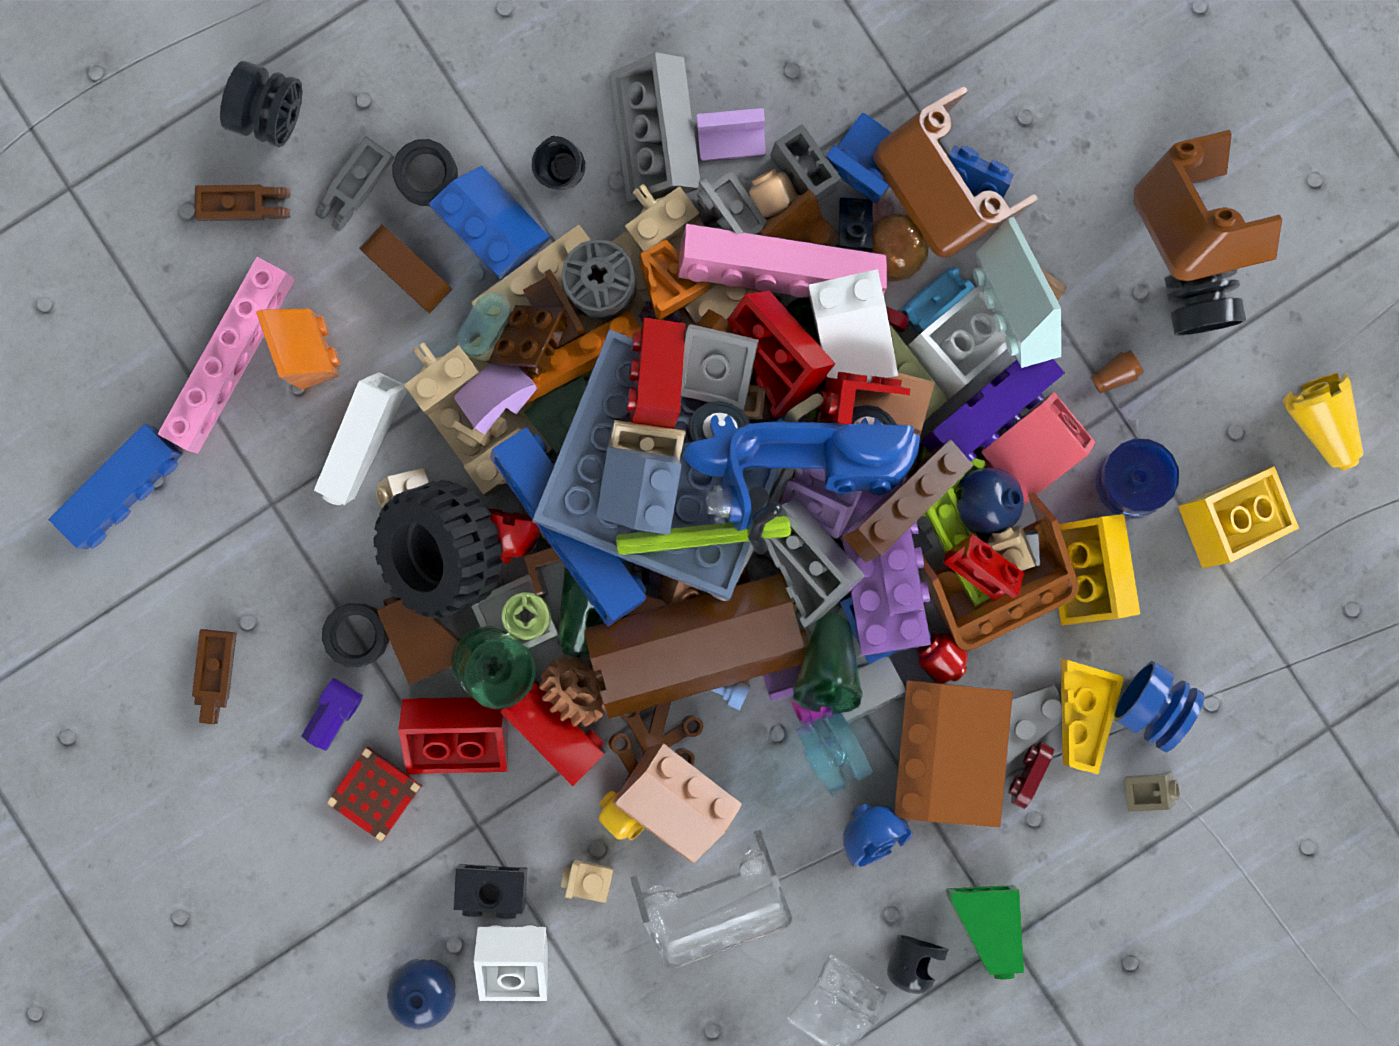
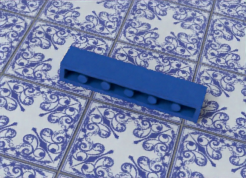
(597, 572)

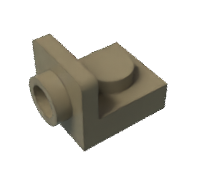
(1151, 792)

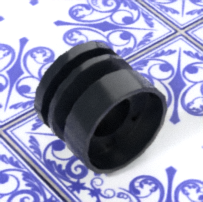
(261, 103)
(1205, 304)

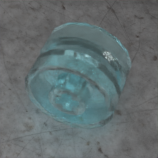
(834, 751)

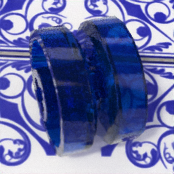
(1154, 467)

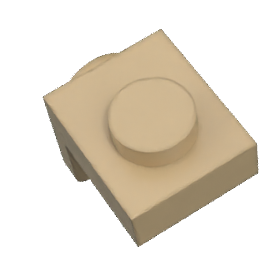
(474, 437)
(399, 483)

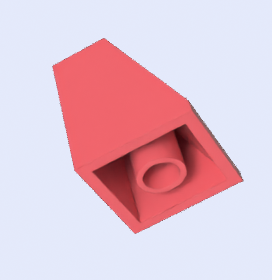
(1040, 446)

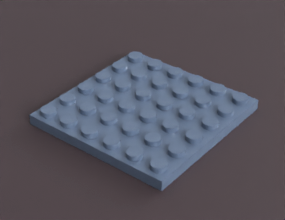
(575, 482)

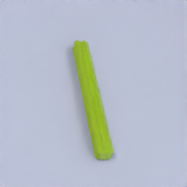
(695, 537)

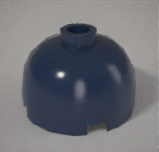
(990, 501)
(421, 994)

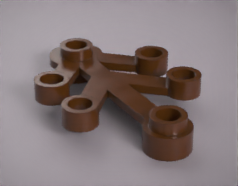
(654, 736)

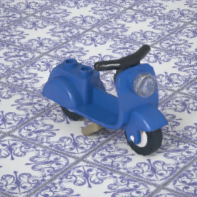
(861, 456)

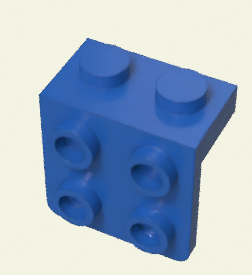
(980, 174)

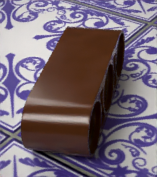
(405, 268)

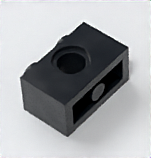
(509, 881)

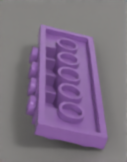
(890, 595)

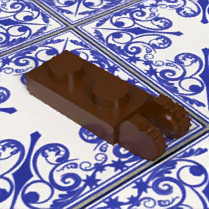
(238, 202)

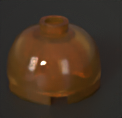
(902, 244)

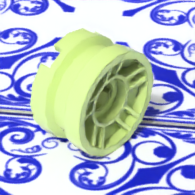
(512, 612)

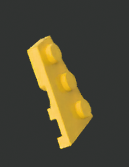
(1088, 711)

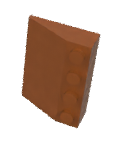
(953, 754)

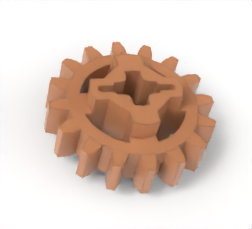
(573, 690)

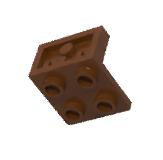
(802, 223)

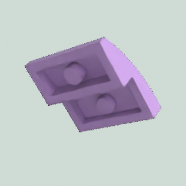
(492, 392)
(826, 506)

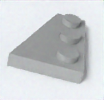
(1032, 718)

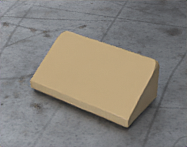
(646, 438)

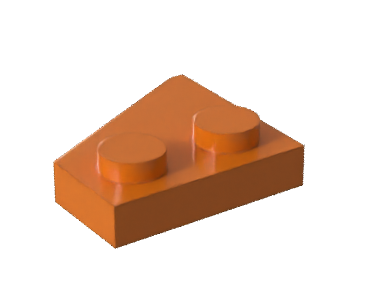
(665, 289)

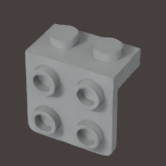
(730, 205)

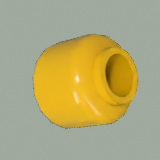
(617, 821)

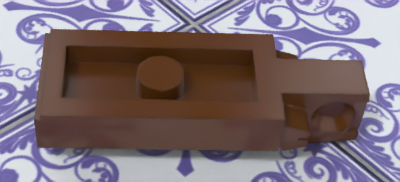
(213, 672)

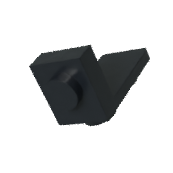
(855, 224)

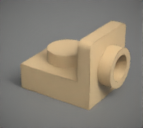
(1013, 546)
(587, 881)

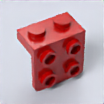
(840, 394)

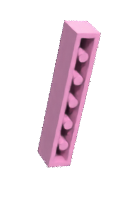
(768, 261)

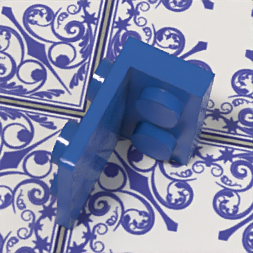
(855, 159)

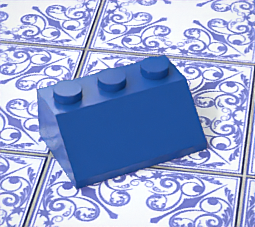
(489, 221)

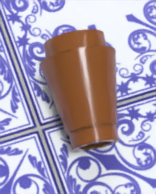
(1117, 372)

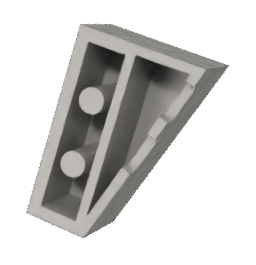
(812, 564)

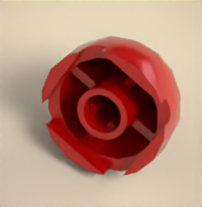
(516, 533)

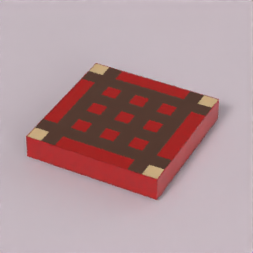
(374, 794)

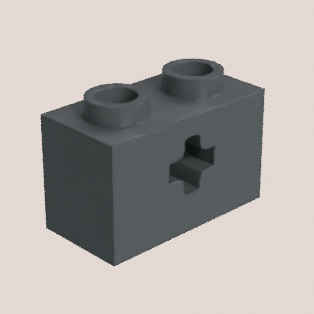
(805, 163)

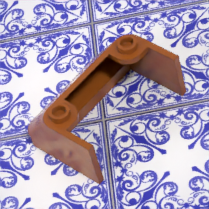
(933, 187)
(1187, 234)
(1041, 589)

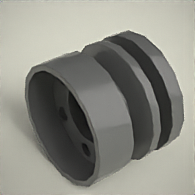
(595, 299)

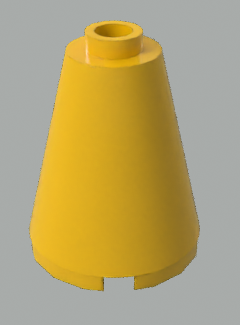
(1328, 418)

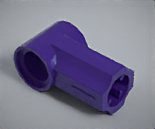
(335, 707)

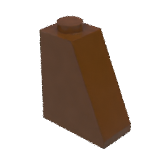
(419, 642)

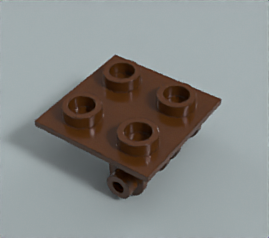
(530, 338)

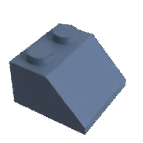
(639, 489)

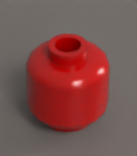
(943, 658)

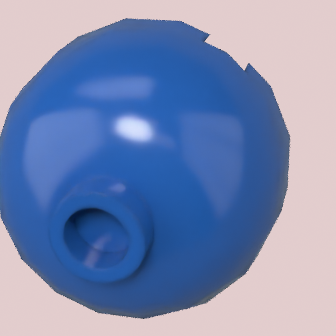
(873, 834)

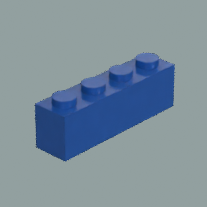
(116, 487)

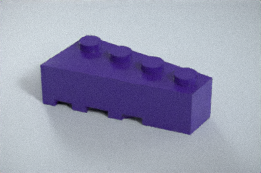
(995, 407)

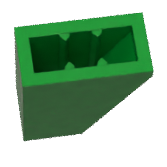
(993, 925)

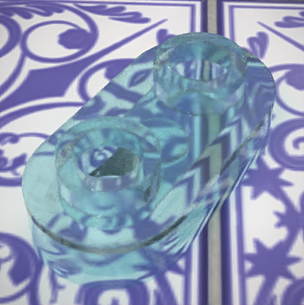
(482, 324)

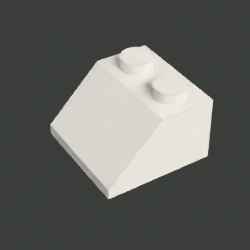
(511, 963)

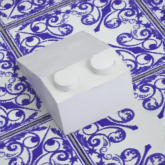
(854, 325)
(960, 343)

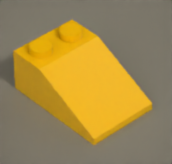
(1238, 518)

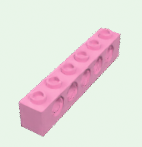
(225, 357)

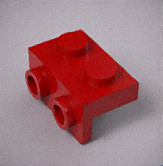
(984, 568)

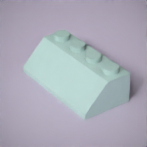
(1019, 296)

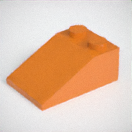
(299, 346)

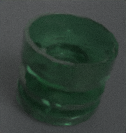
(502, 682)

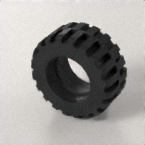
(463, 536)

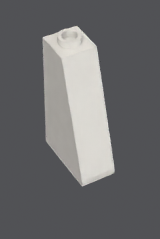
(359, 437)

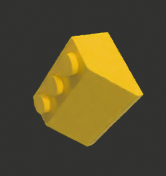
(1103, 571)

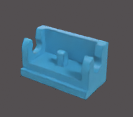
(936, 299)

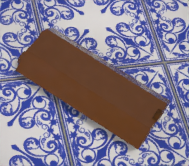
(695, 646)

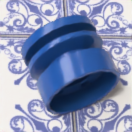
(1163, 709)

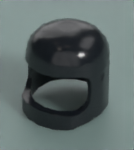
(558, 162)
(910, 964)

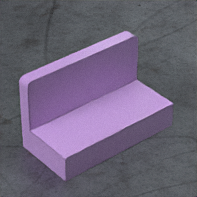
(731, 134)

